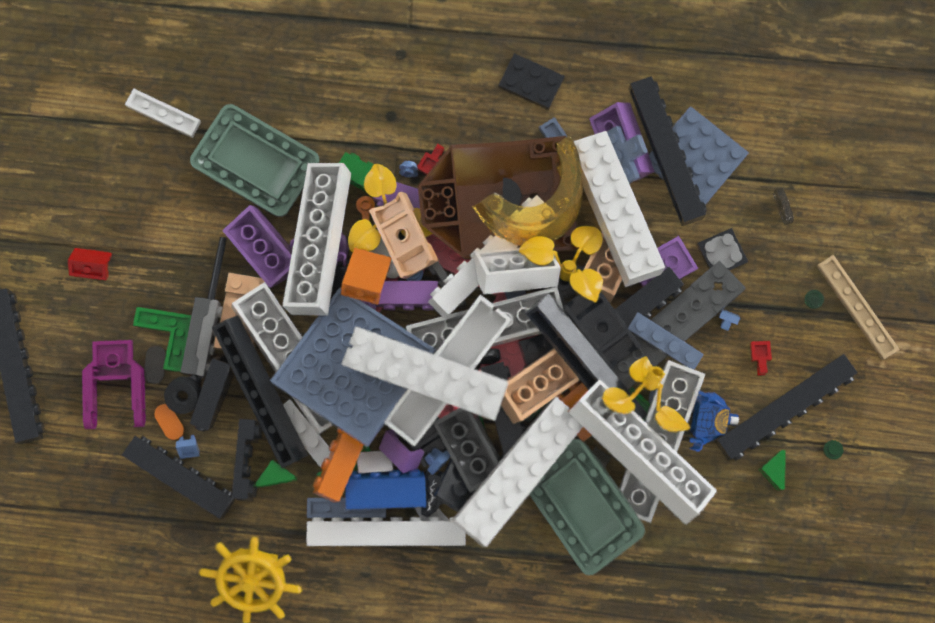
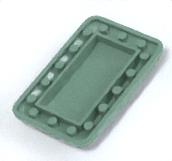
(253, 160)
(586, 509)

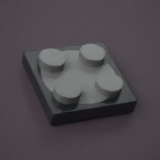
(723, 248)

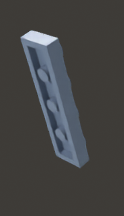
(665, 341)
(327, 509)

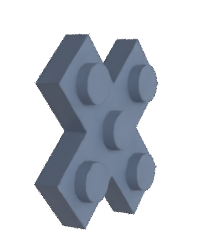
(627, 151)

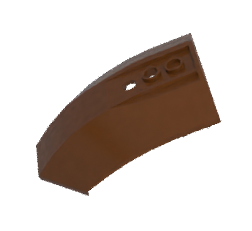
(474, 172)

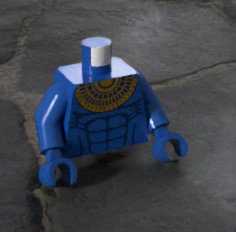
(710, 419)

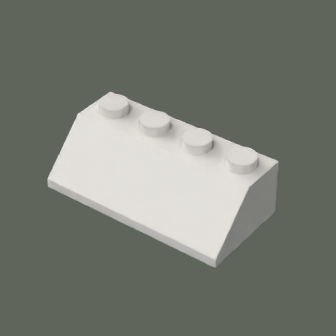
(510, 271)

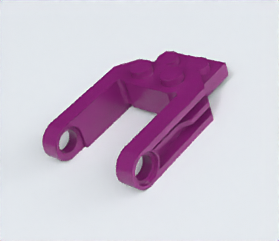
(113, 362)

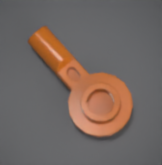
(363, 206)

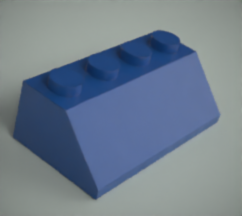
(386, 489)

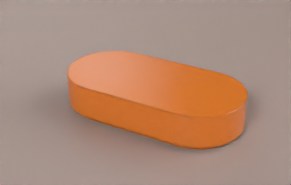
(169, 422)

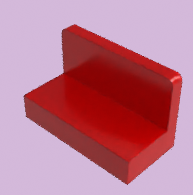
(89, 263)

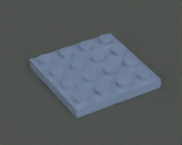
(707, 151)

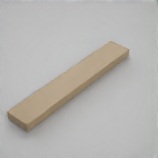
(858, 307)

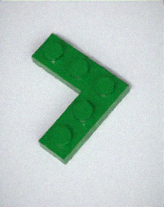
(171, 322)

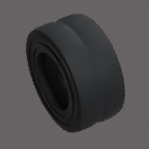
(180, 405)

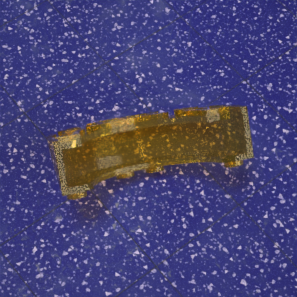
(549, 219)

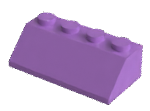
(622, 115)
(260, 245)

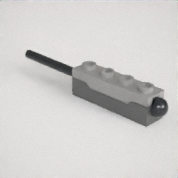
(200, 334)

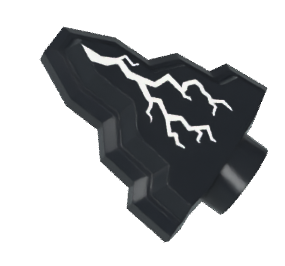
(431, 485)

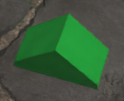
(774, 470)
(275, 475)

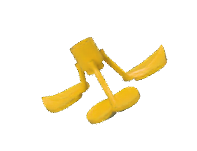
(377, 182)
(587, 238)
(651, 378)

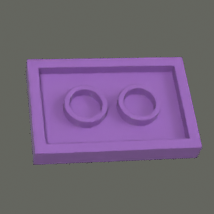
(676, 257)

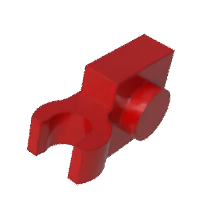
(429, 160)
(761, 353)

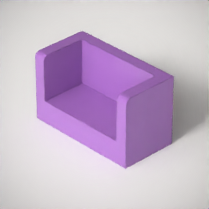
(398, 453)

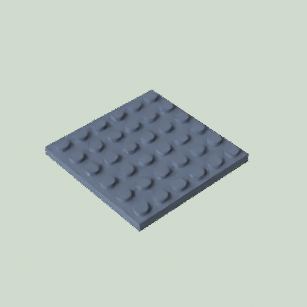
(336, 392)

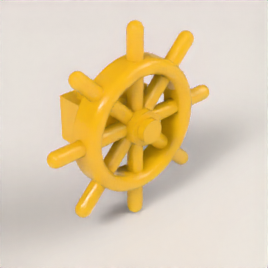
(252, 572)

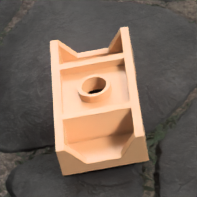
(414, 251)
(236, 287)

